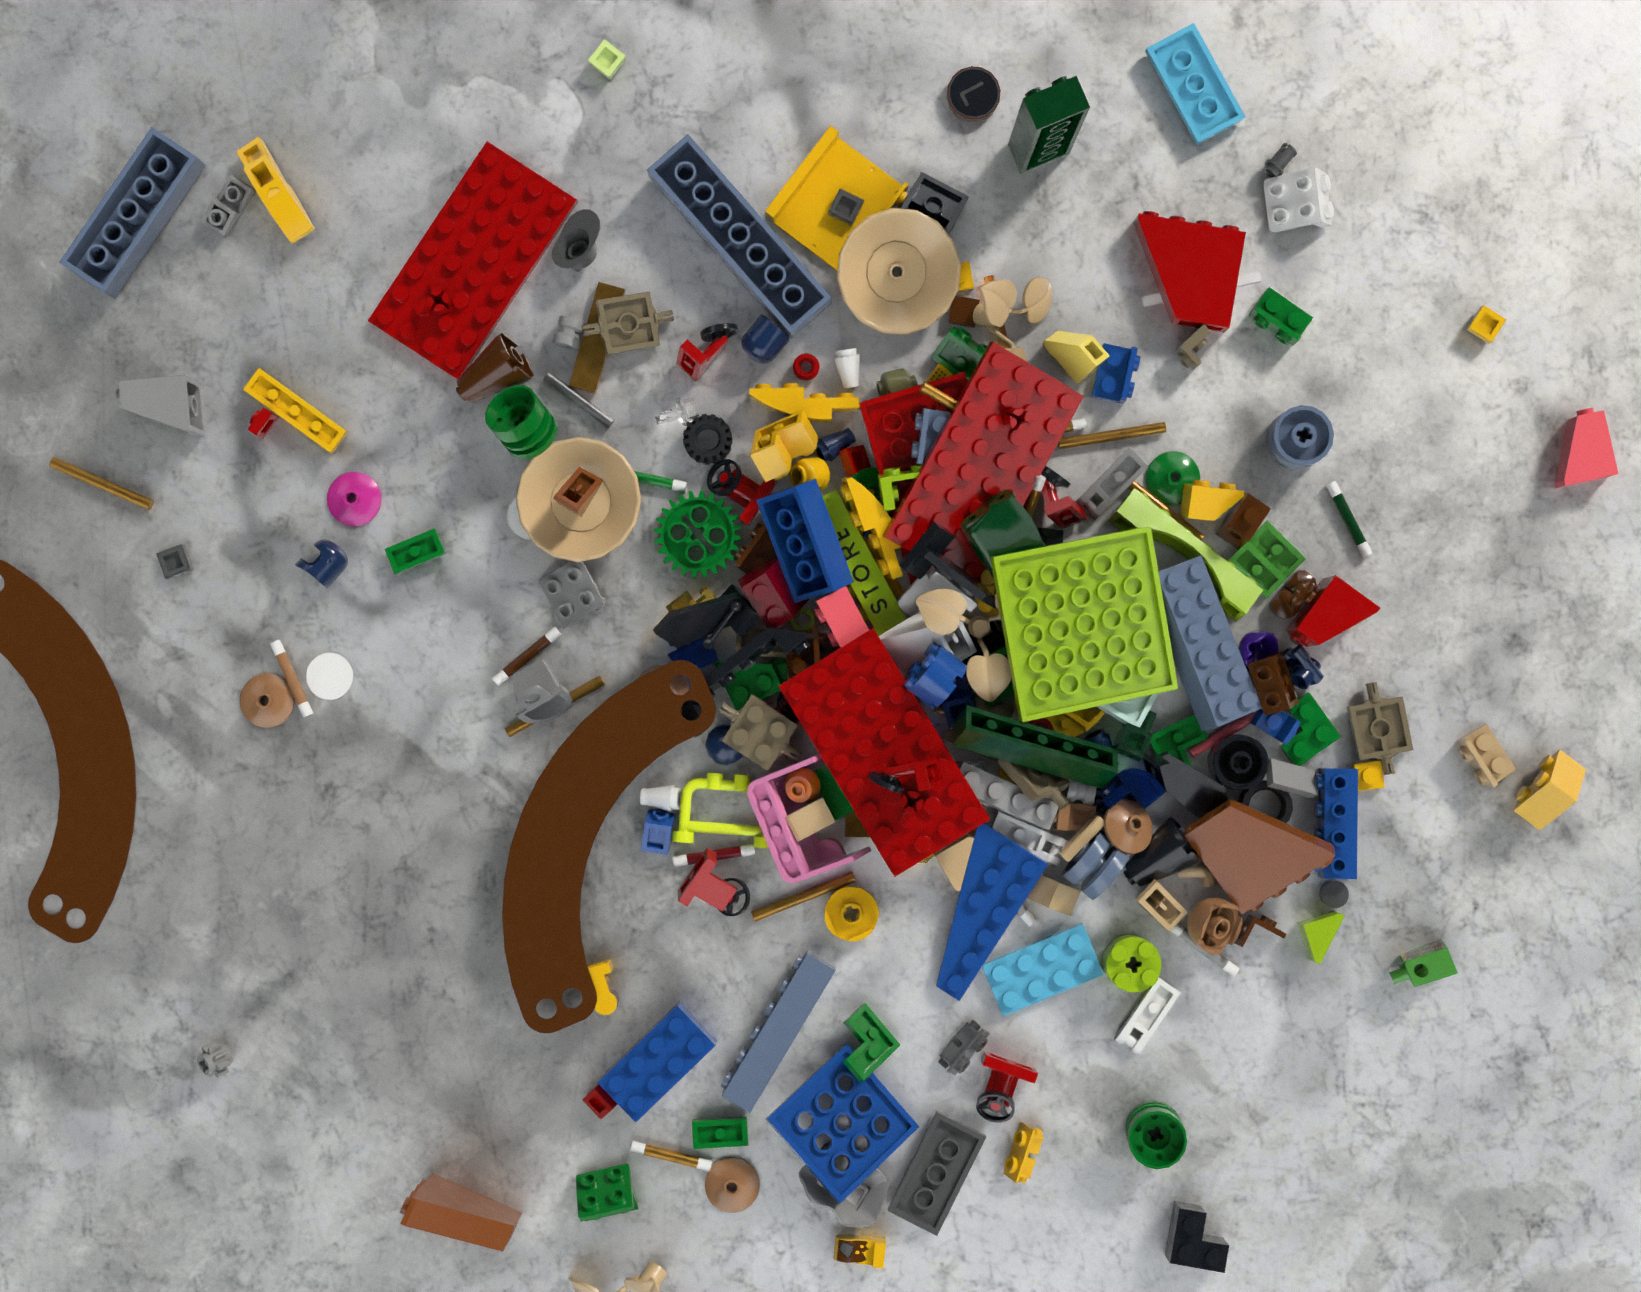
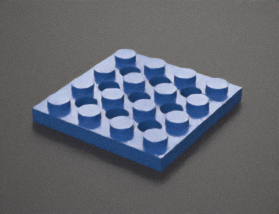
(803, 1141)

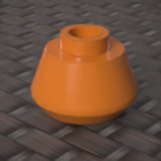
(802, 785)

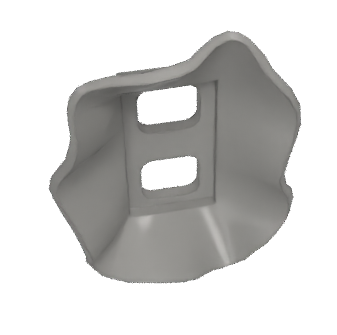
(863, 1213)

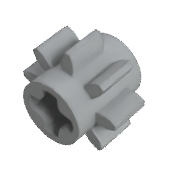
(215, 1059)

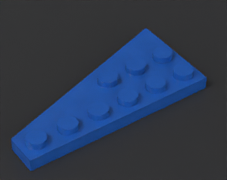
(991, 894)

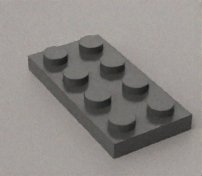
(936, 1173)

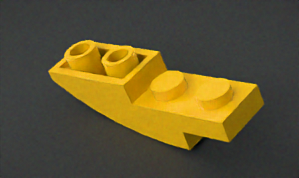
(274, 190)
(791, 400)
(870, 515)

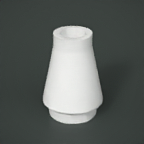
(848, 367)
(663, 797)

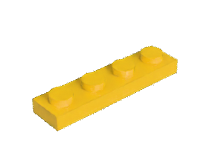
(295, 410)

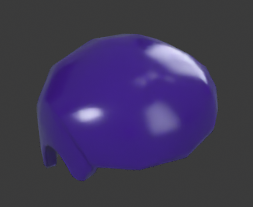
(1257, 646)

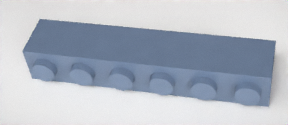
(778, 1031)

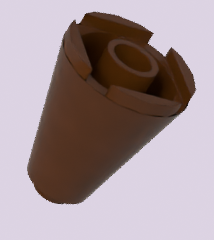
(494, 370)

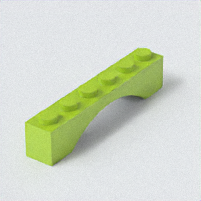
(1233, 588)

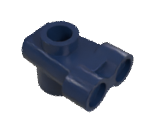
(1304, 668)

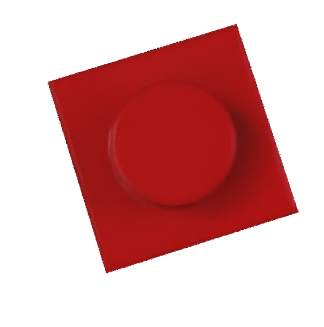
(262, 422)
(854, 459)
(599, 1101)

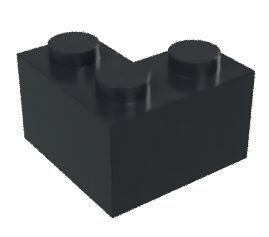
(1189, 1245)

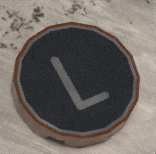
(973, 94)

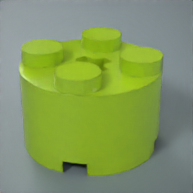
(1143, 974)

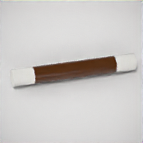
(526, 656)

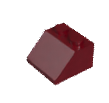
(770, 594)

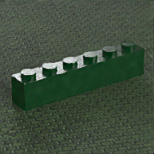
(1034, 747)

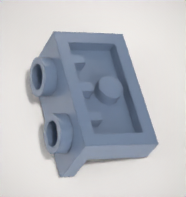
(929, 426)

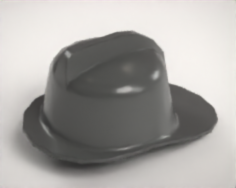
(577, 241)

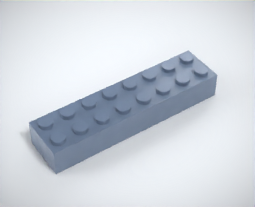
(739, 236)

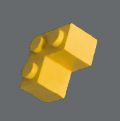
(781, 442)
(1551, 791)

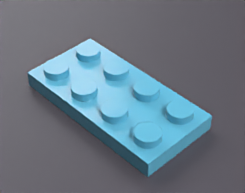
(1195, 84)
(1042, 969)

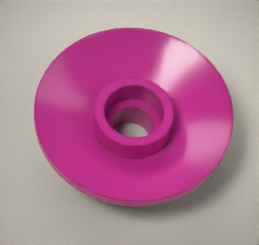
(367, 499)

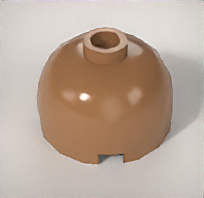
(1214, 924)

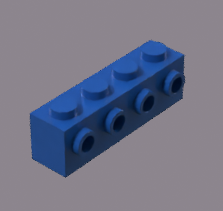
(1338, 819)

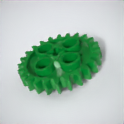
(716, 518)

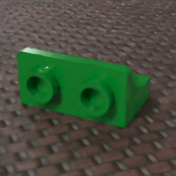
(1280, 317)
(959, 352)

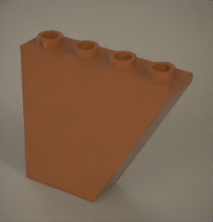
(1255, 853)
(459, 1213)

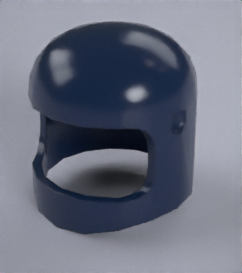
(763, 340)
(329, 563)

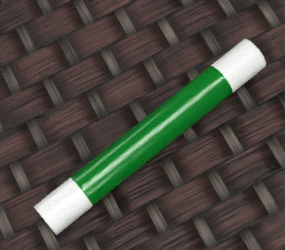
(662, 482)

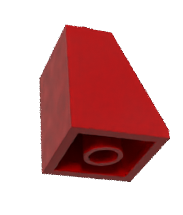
(1329, 613)

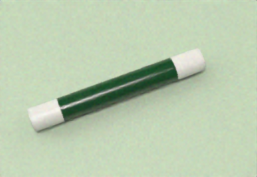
(1349, 519)

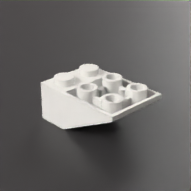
(912, 637)

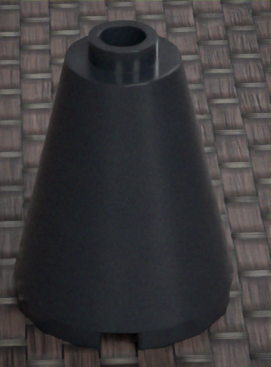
(1163, 857)

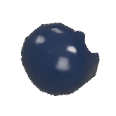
(718, 750)

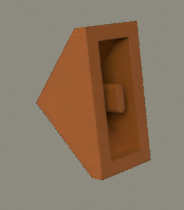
(578, 491)

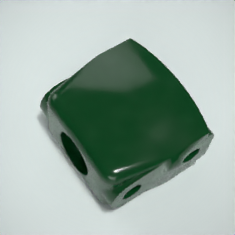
(1000, 528)

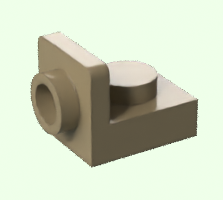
(1195, 342)

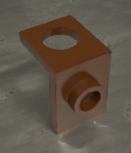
(1264, 922)

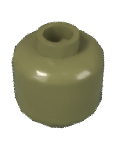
(895, 381)

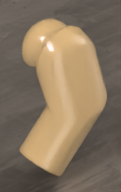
(1199, 871)

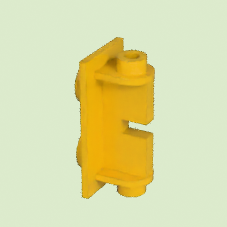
(1025, 1141)

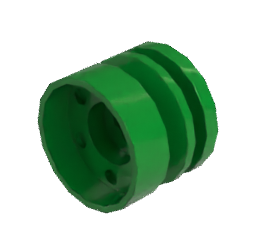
(521, 422)
(1160, 1149)

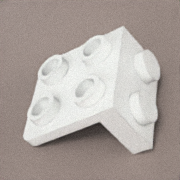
(1298, 200)
(932, 580)

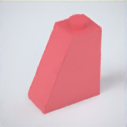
(1586, 450)

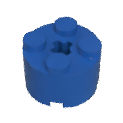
(934, 676)

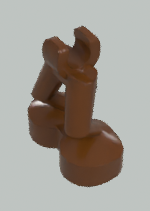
(1299, 589)

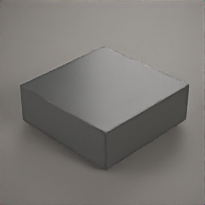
(846, 207)
(174, 561)

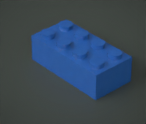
(805, 541)
(657, 1062)

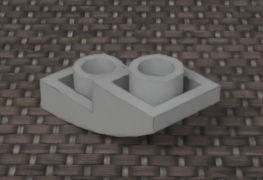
(229, 205)

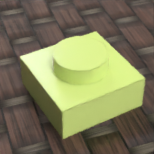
(607, 59)

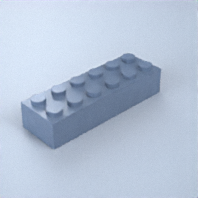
(133, 213)
(1205, 647)

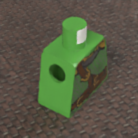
(1435, 960)

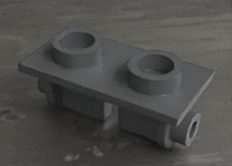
(959, 1057)

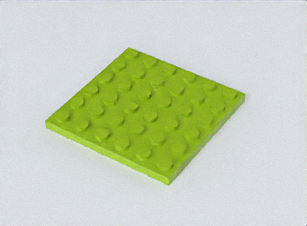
(1084, 623)

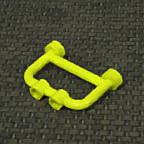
(714, 782)

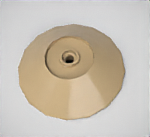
(927, 267)
(606, 519)

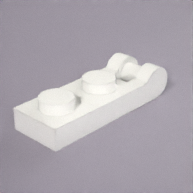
(1029, 837)
(1147, 1015)

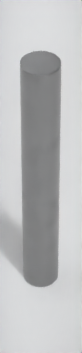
(578, 399)

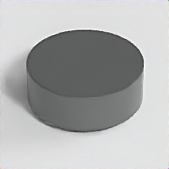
(1334, 894)

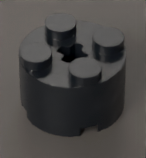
(1252, 767)

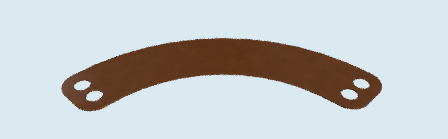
(90, 751)
(561, 826)

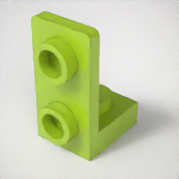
(889, 493)

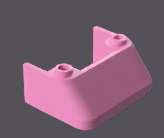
(793, 859)

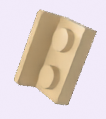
(1485, 756)

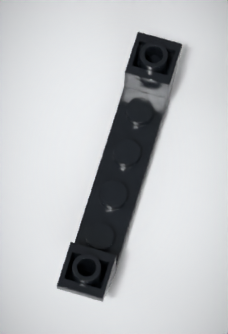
(790, 641)

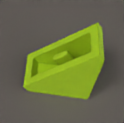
(1319, 933)

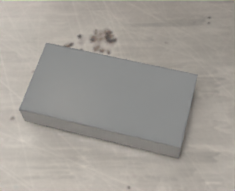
(1291, 778)

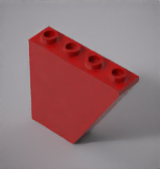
(1193, 267)

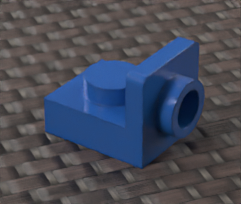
(1278, 725)
(657, 831)

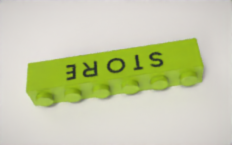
(869, 584)

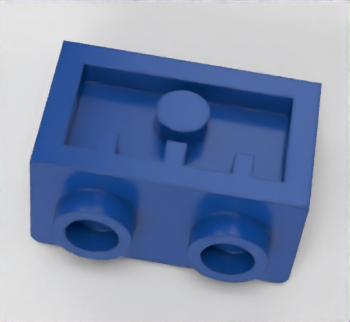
(1115, 374)

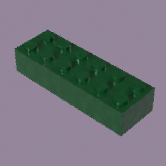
(1048, 123)

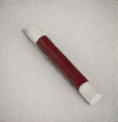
(725, 853)

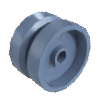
(1311, 426)
(1095, 865)

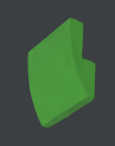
(1267, 558)

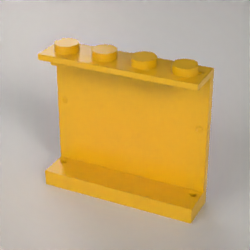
(807, 196)

